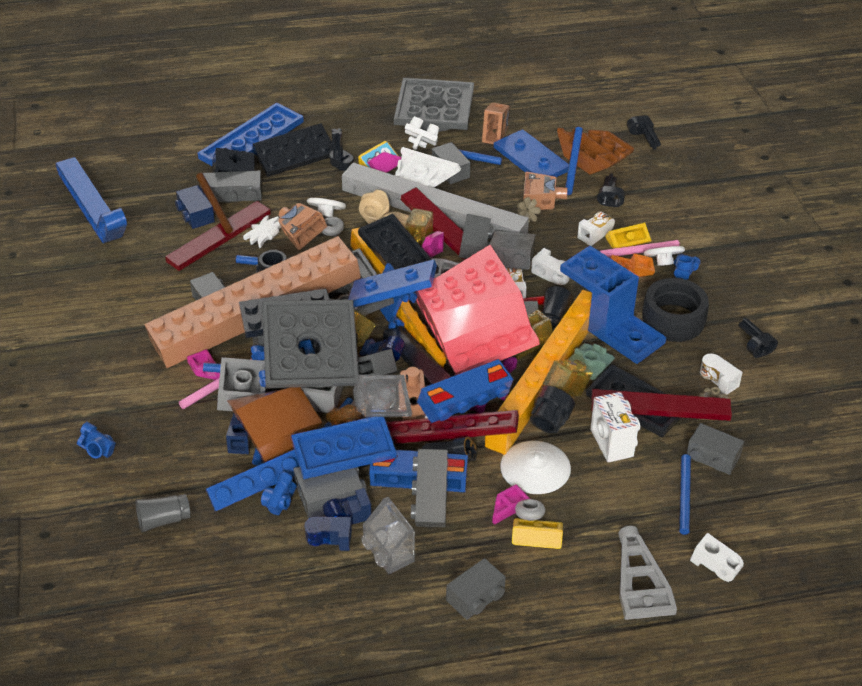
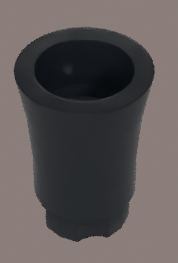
(556, 304)

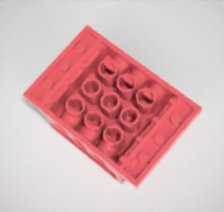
(477, 313)

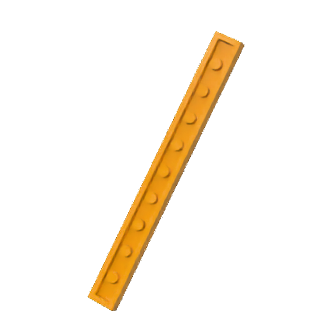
(405, 312)

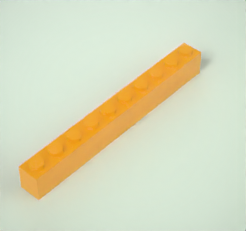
(559, 346)

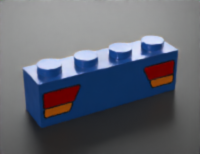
(465, 391)
(400, 473)

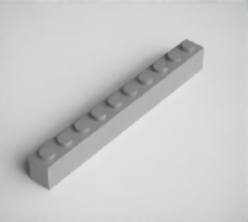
(363, 180)

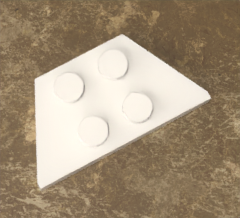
(425, 168)

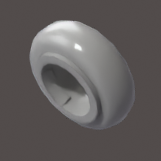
(337, 226)
(530, 509)

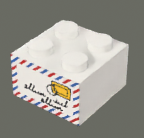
(614, 426)

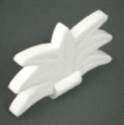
(265, 230)

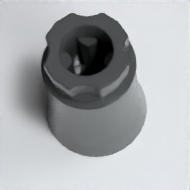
(161, 511)

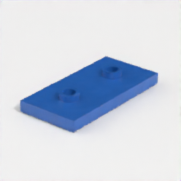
(531, 154)
(393, 283)
(343, 446)

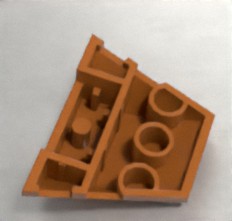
(597, 149)
(273, 418)

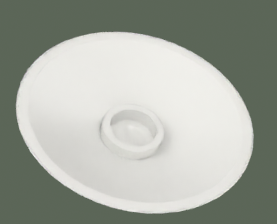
(536, 467)

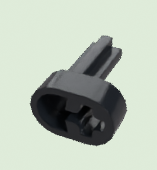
(644, 125)
(339, 157)
(607, 193)
(761, 343)
(460, 445)

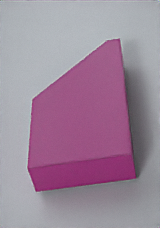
(384, 162)
(433, 243)
(196, 363)
(506, 503)

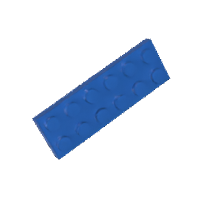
(267, 124)

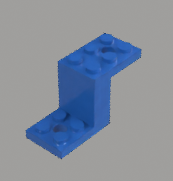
(613, 304)

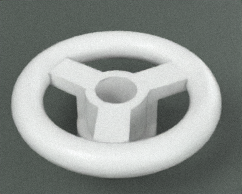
(326, 206)
(664, 254)

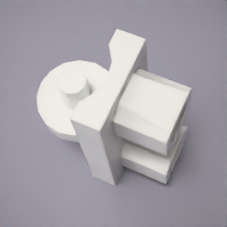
(429, 136)

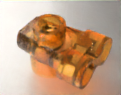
(343, 415)

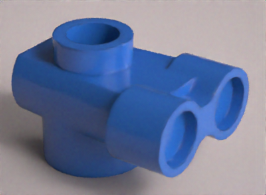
(685, 266)
(95, 442)
(280, 496)

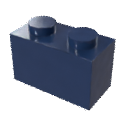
(194, 207)

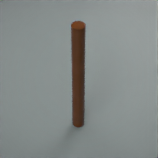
(214, 202)

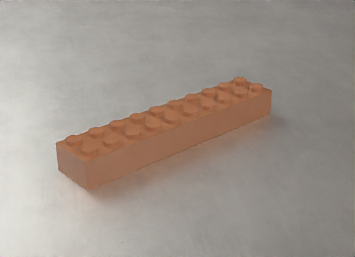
(219, 316)

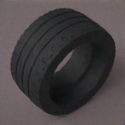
(680, 293)

